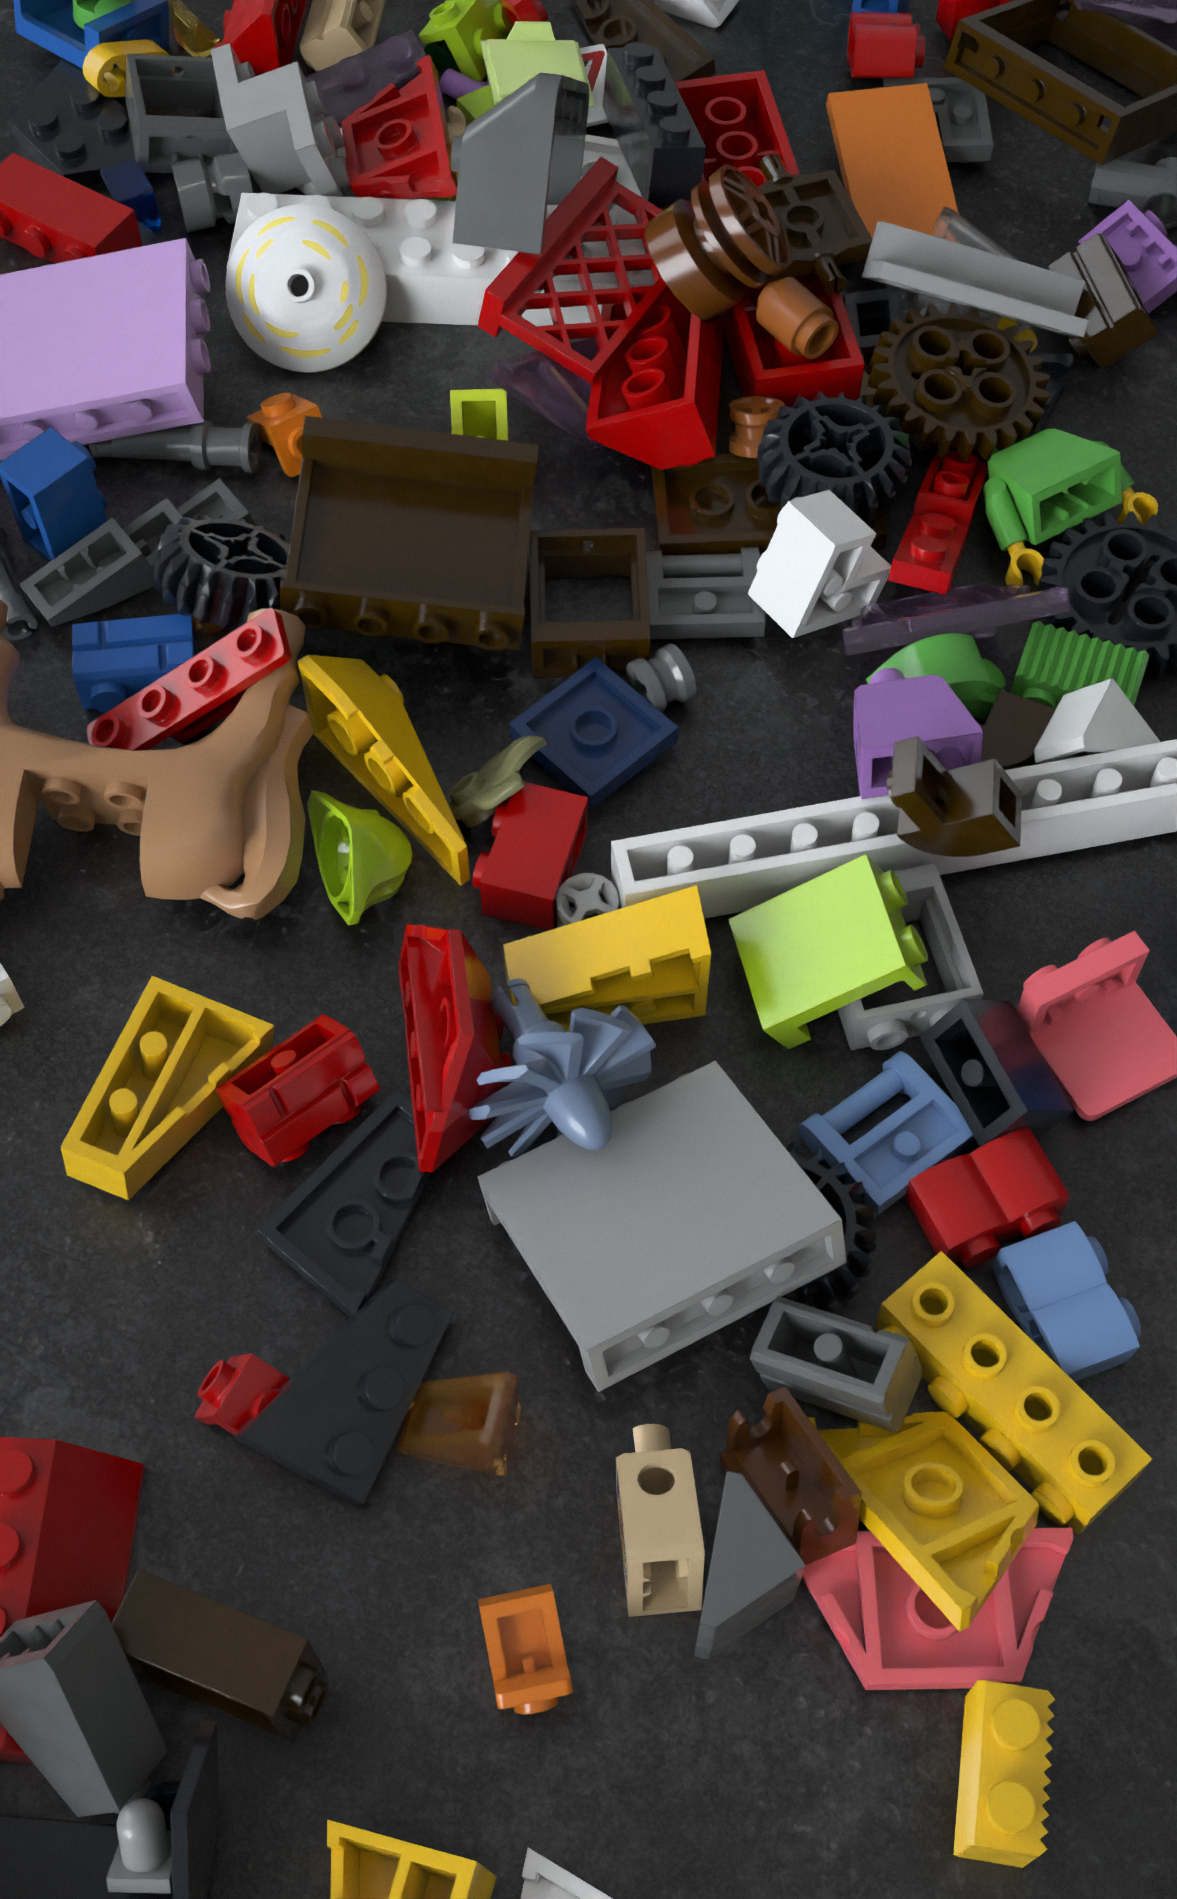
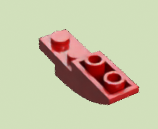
(940, 523)

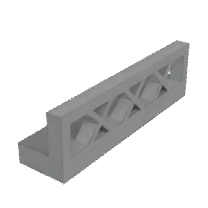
(975, 279)

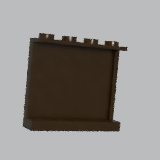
(411, 534)

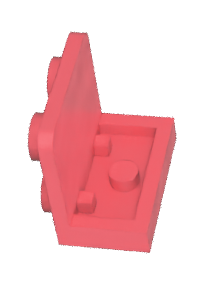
(1099, 1027)

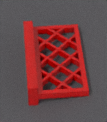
(567, 227)

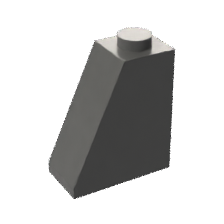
(78, 1708)

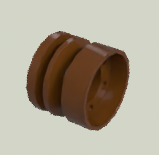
(718, 243)

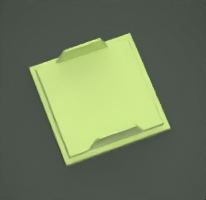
(528, 52)

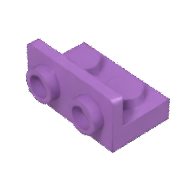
(1143, 251)

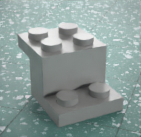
(280, 126)

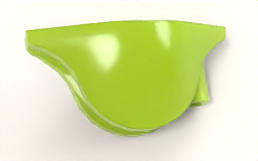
(357, 854)

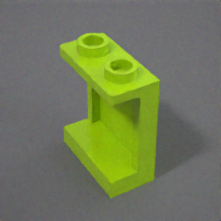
(827, 947)

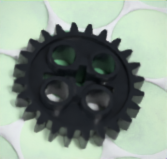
(1102, 571)

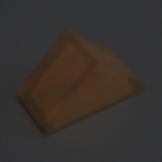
(464, 1422)

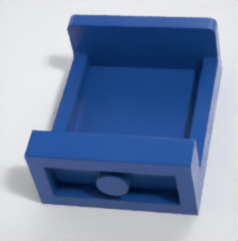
(53, 27)

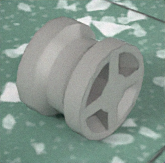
(585, 896)

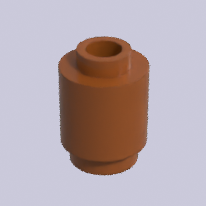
(796, 318)

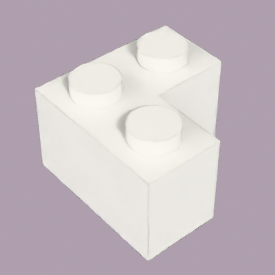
(818, 566)

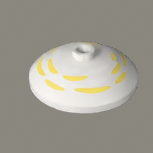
(343, 294)

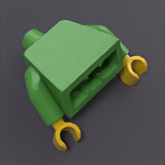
(1052, 486)

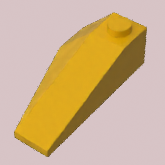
(370, 733)

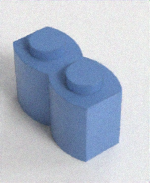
(1065, 1303)

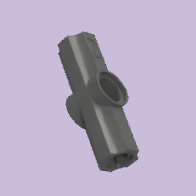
(1143, 184)

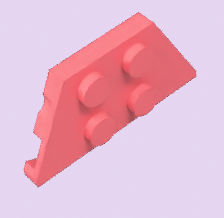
(906, 1642)

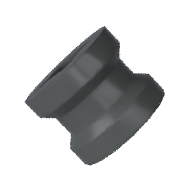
(663, 677)

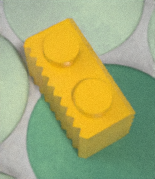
(1003, 1774)

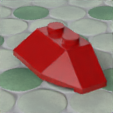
(448, 1038)

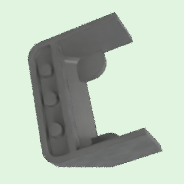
(519, 162)

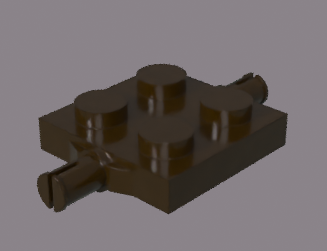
(817, 221)

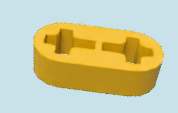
(100, 60)

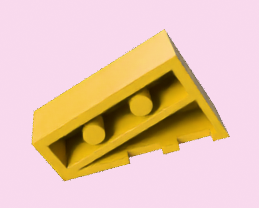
(159, 1086)

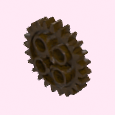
(958, 381)

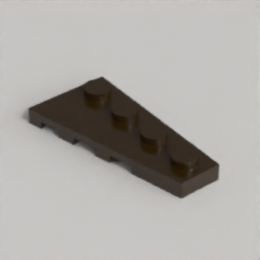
(642, 21)

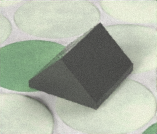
(749, 1572)

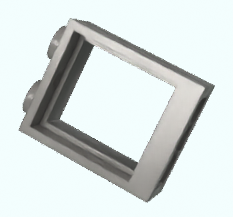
(894, 1023)

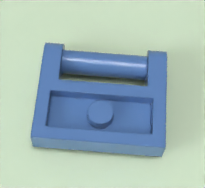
(899, 1147)

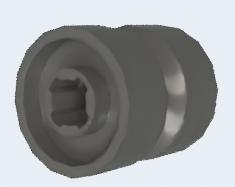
(211, 190)

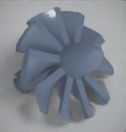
(560, 1073)

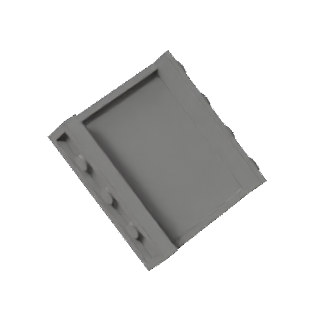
(666, 1226)

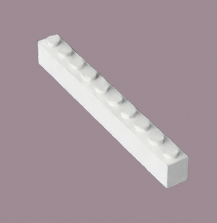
(762, 855)

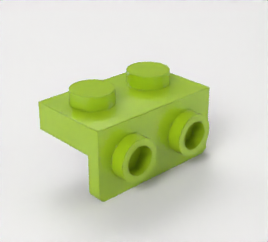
(463, 28)

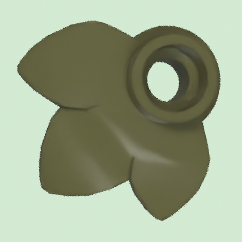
(479, 793)

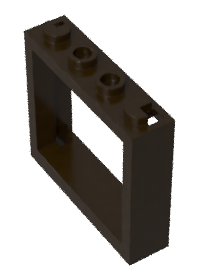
(994, 59)

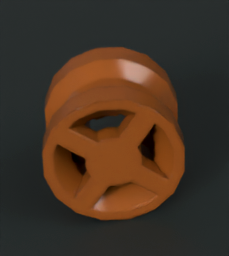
(750, 419)

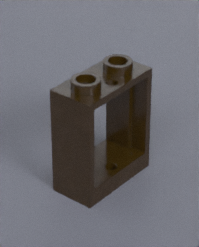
(566, 647)
(220, 1656)

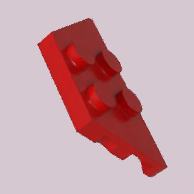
(401, 141)

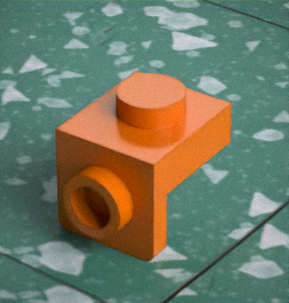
(282, 427)
(525, 1649)

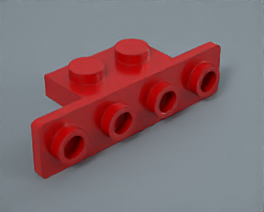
(197, 690)

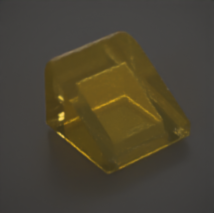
(191, 31)

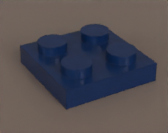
(595, 732)

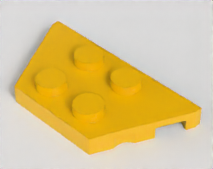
(938, 1506)

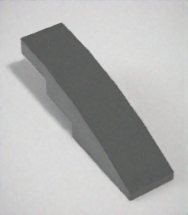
(118, 561)

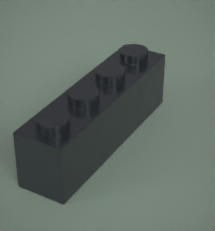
(652, 124)

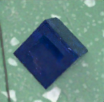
(131, 188)

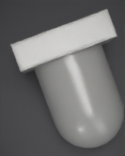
(143, 1851)

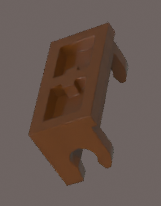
(795, 1477)

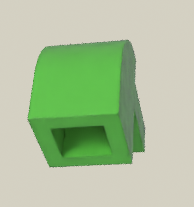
(959, 663)

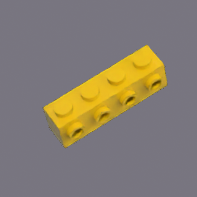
(1012, 1395)

